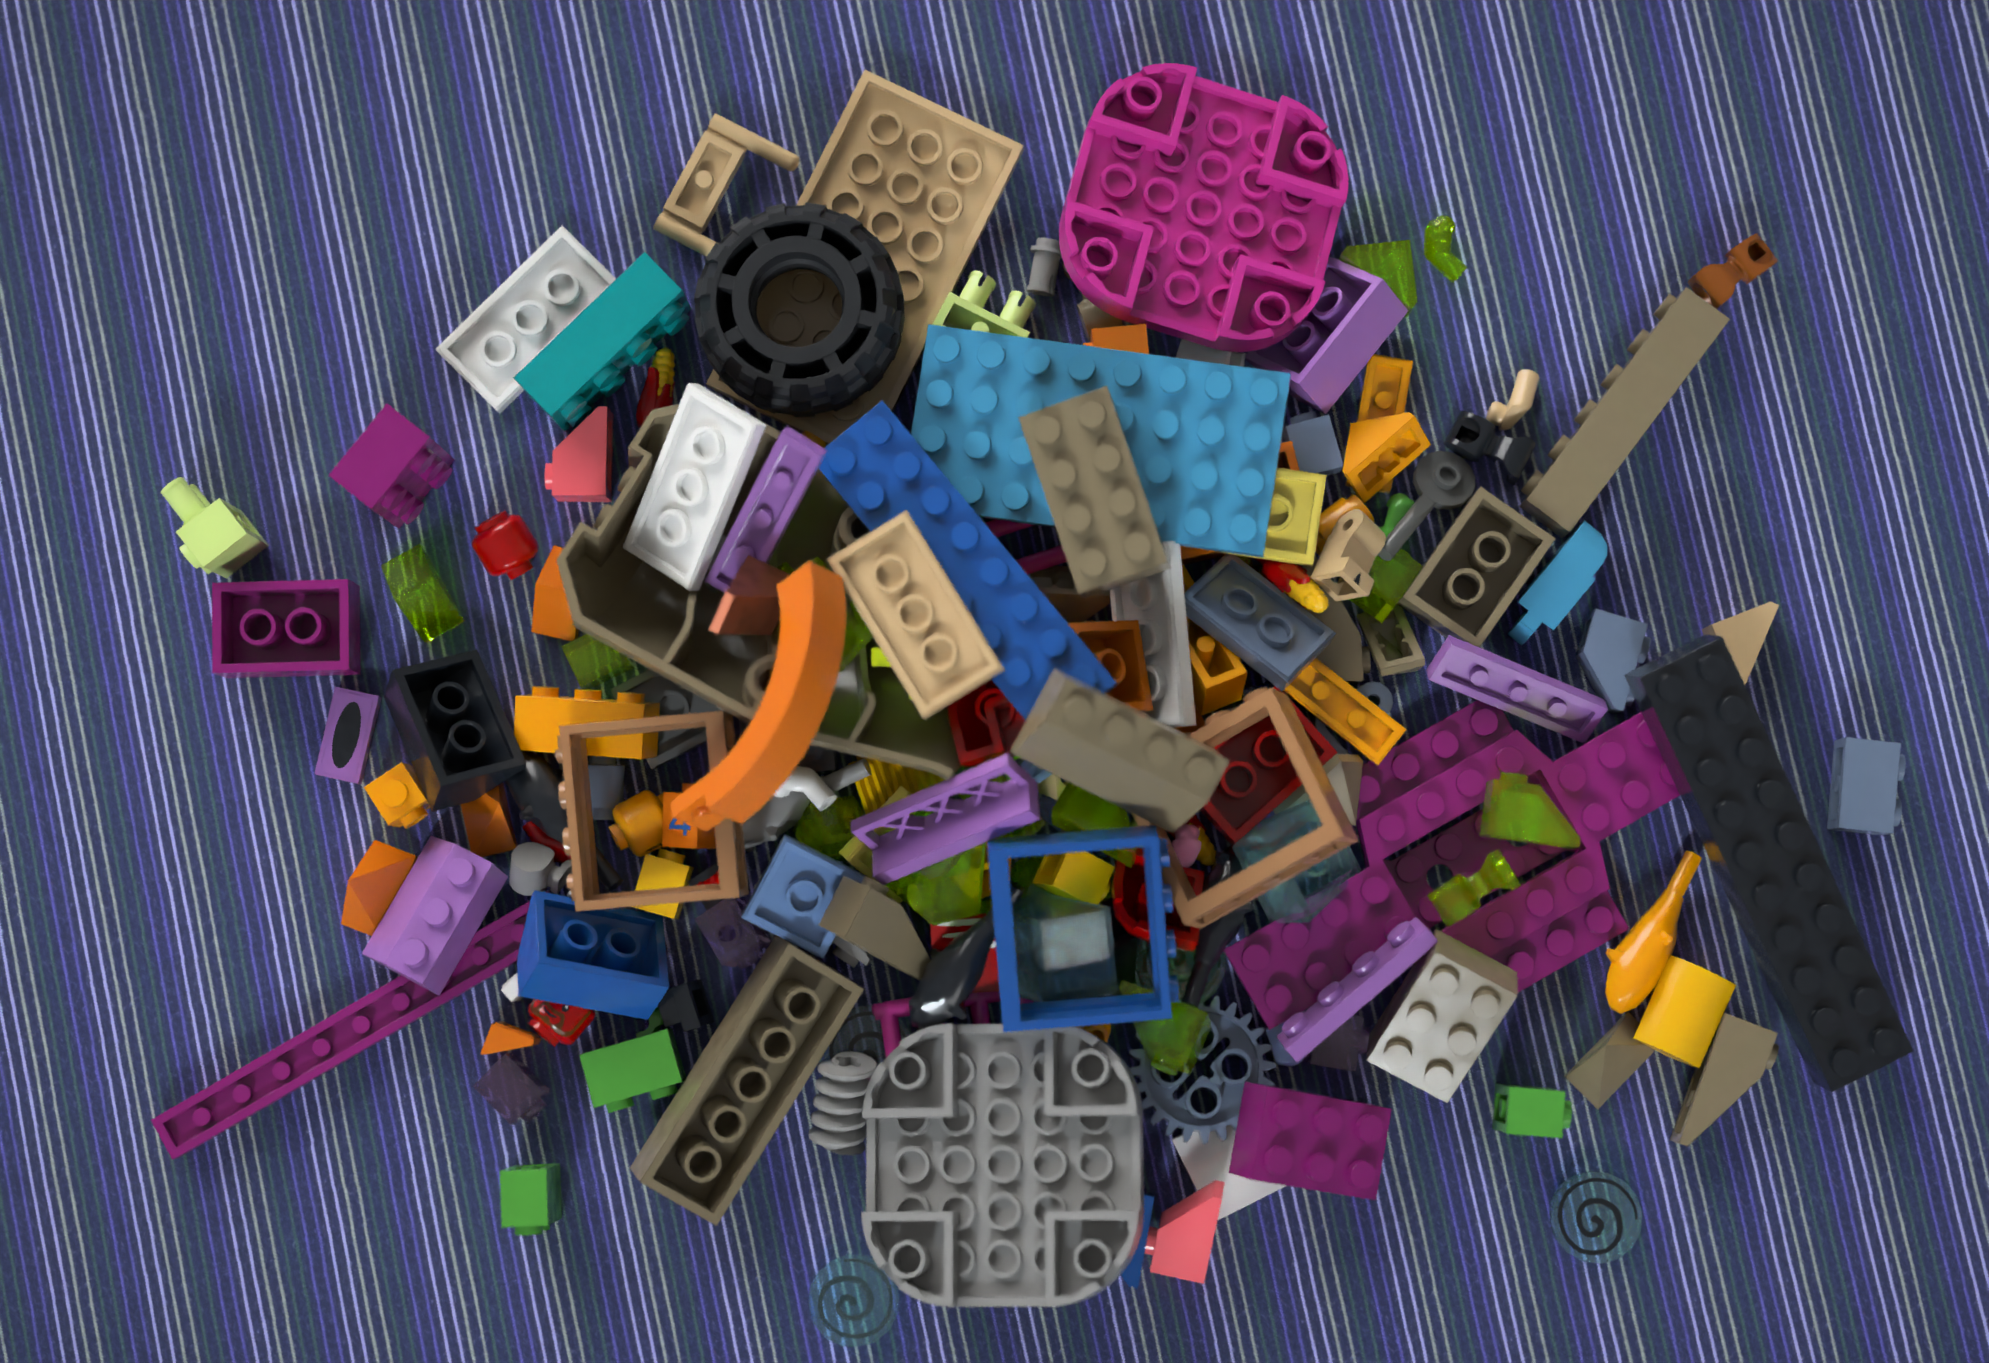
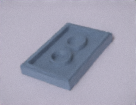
(1256, 620)

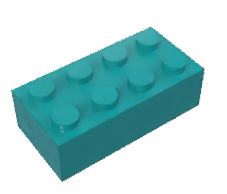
(605, 343)

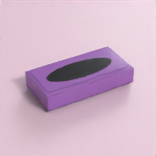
(348, 735)

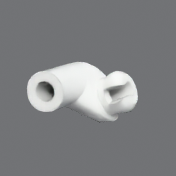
(807, 781)

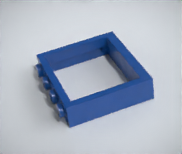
(1086, 1010)

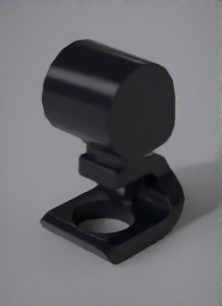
(1475, 437)

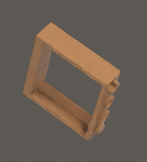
(579, 836)
(1292, 859)

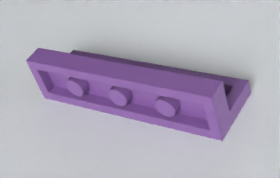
(955, 822)

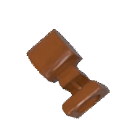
(1744, 263)

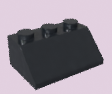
(453, 728)

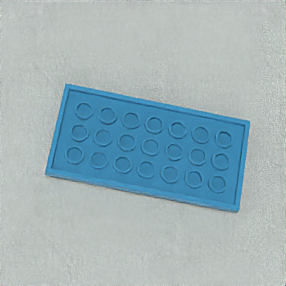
(1195, 429)

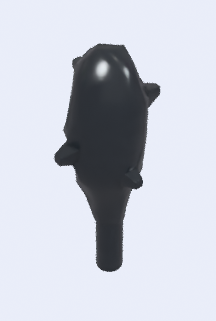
(537, 797)
(1217, 934)
(955, 972)

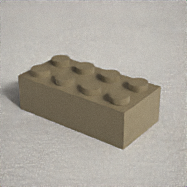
(1094, 492)

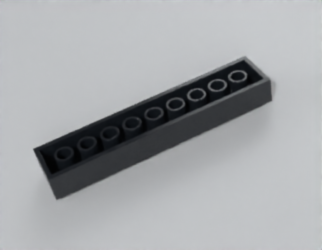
(1769, 862)

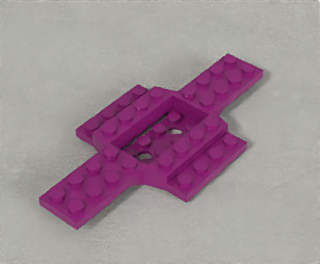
(1424, 787)

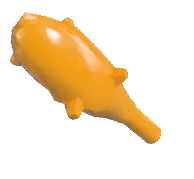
(1647, 946)

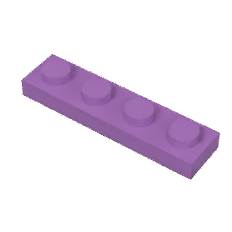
(768, 506)
(1516, 689)
(1344, 998)

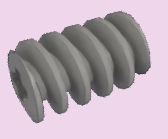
(841, 1102)

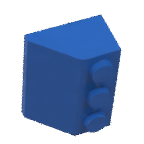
(592, 957)

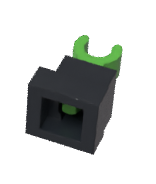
(682, 1005)

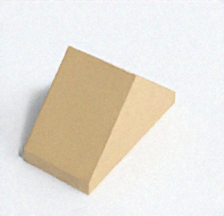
(1745, 635)

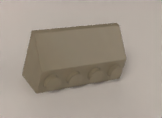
(1118, 753)

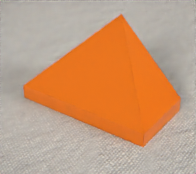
(489, 823)
(375, 886)

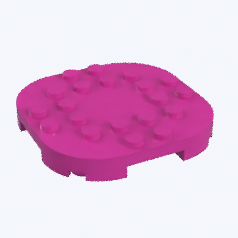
(1202, 209)

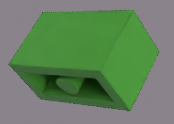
(633, 1068)
(1530, 1110)
(530, 1197)

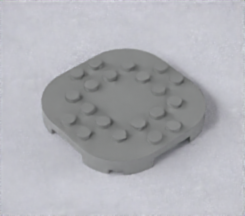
(1003, 1166)

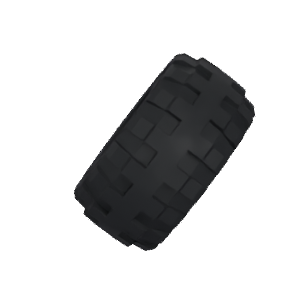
(811, 376)

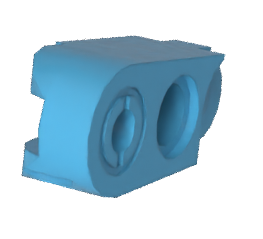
(1561, 582)

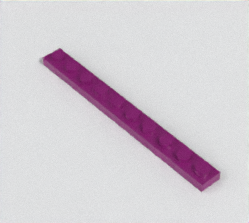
(333, 1041)

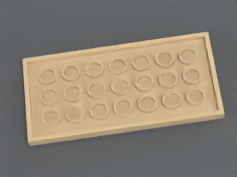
(919, 186)

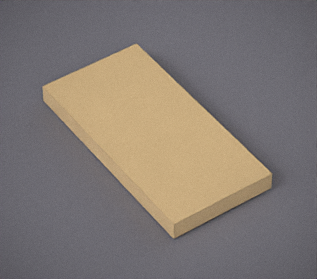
(915, 615)

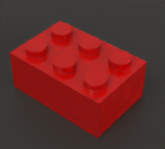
(1257, 776)

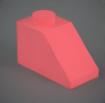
(584, 461)
(1186, 1235)

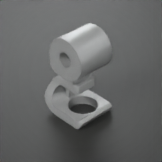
(534, 869)

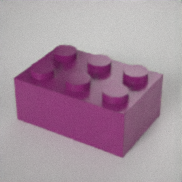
(393, 467)
(286, 628)
(1310, 1141)

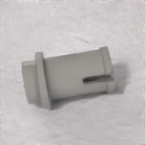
(1044, 267)

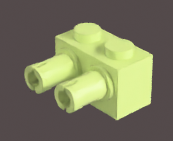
(968, 312)
(213, 534)

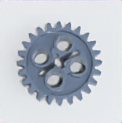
(1224, 1090)

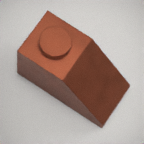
(750, 601)

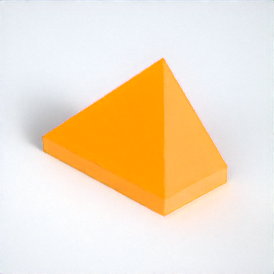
(1381, 450)

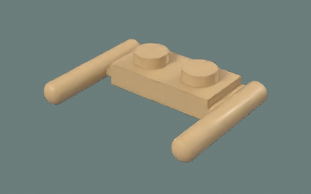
(708, 178)

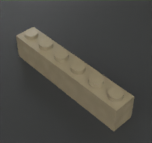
(1623, 412)

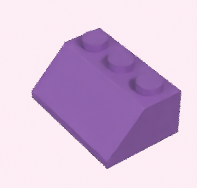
(1335, 337)
(435, 914)

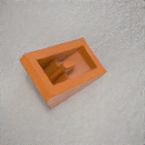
(550, 607)

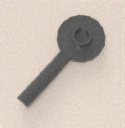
(1442, 483)

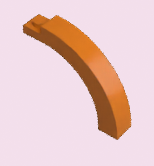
(791, 709)

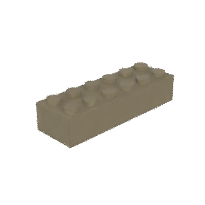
(746, 1080)

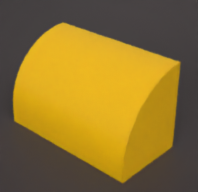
(1684, 1011)

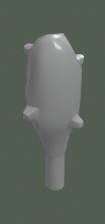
(783, 813)

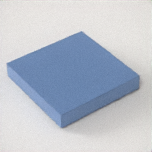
(796, 895)

